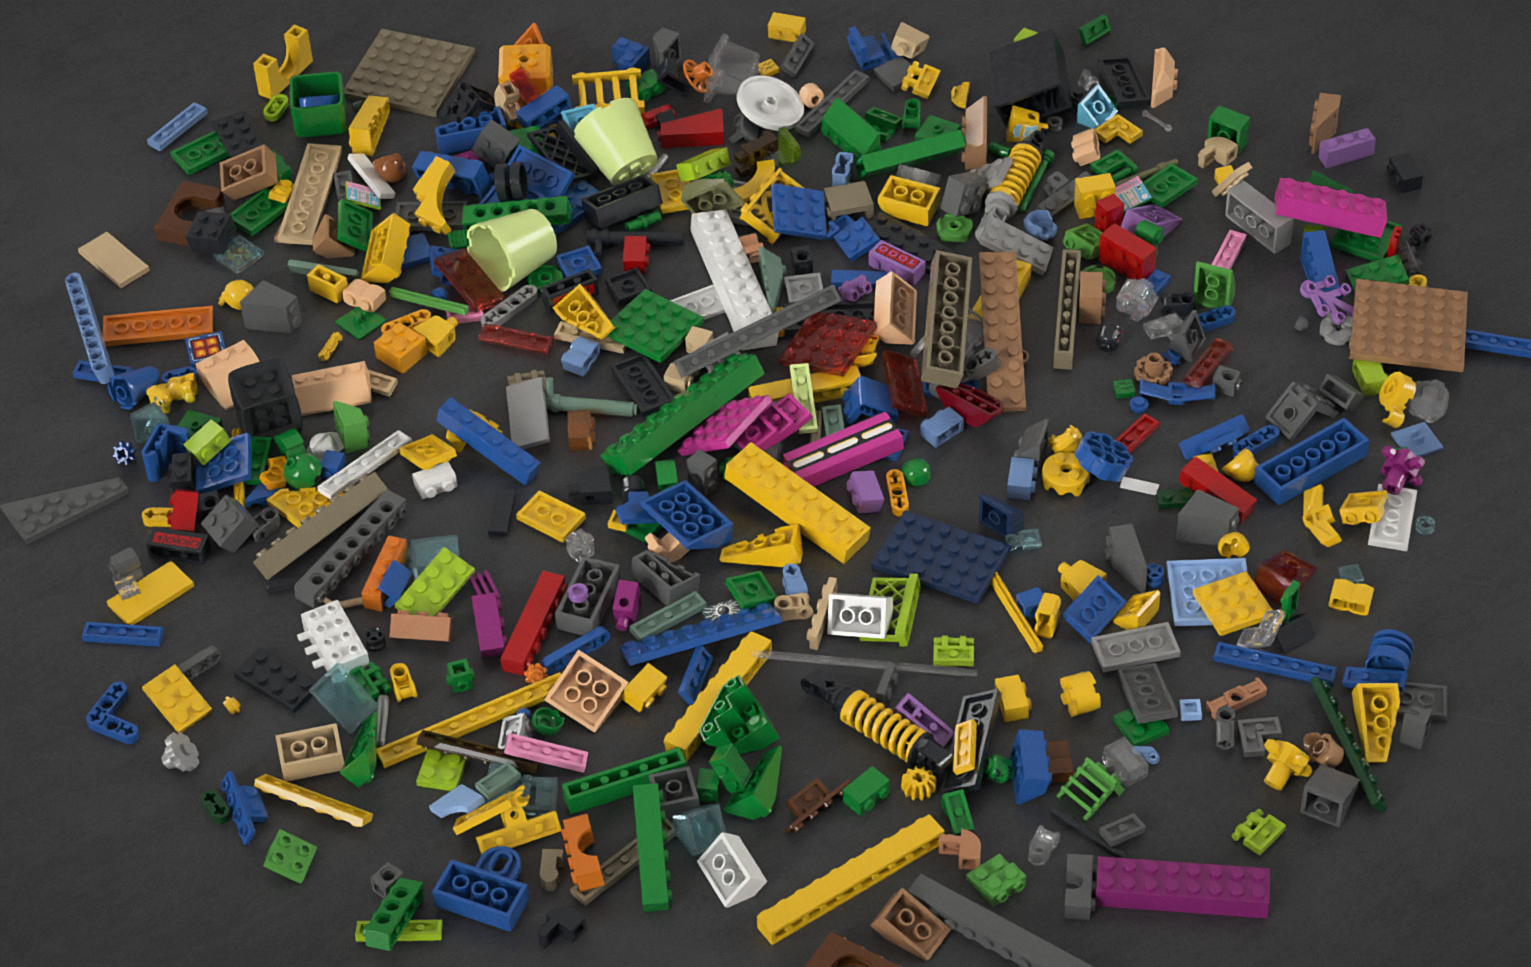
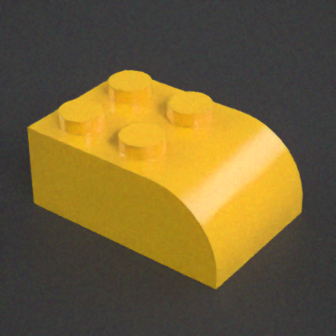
(909, 200)

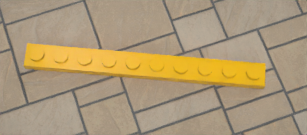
(470, 720)

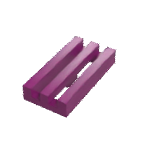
(479, 577)

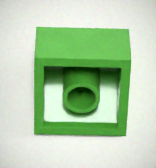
(351, 426)

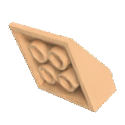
(215, 369)
(587, 691)

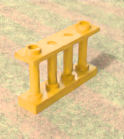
(615, 76)

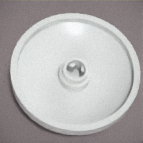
(770, 102)

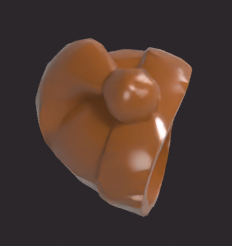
(391, 168)

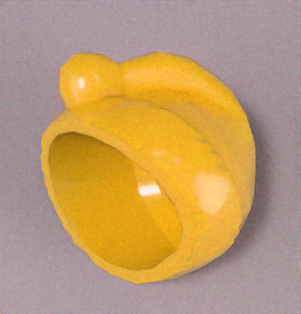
(1242, 467)

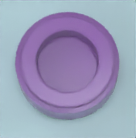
(578, 593)

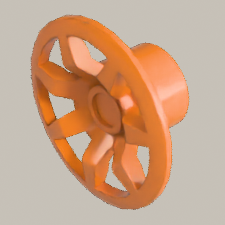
(699, 72)

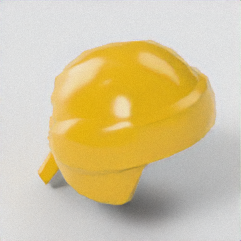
(234, 293)

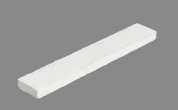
(364, 464)

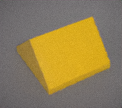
(1138, 610)

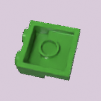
(1085, 239)
(997, 880)

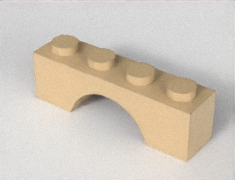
(695, 339)

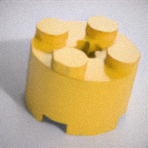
(1080, 693)

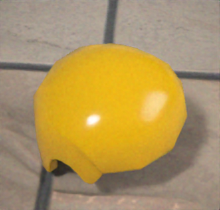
(1233, 544)

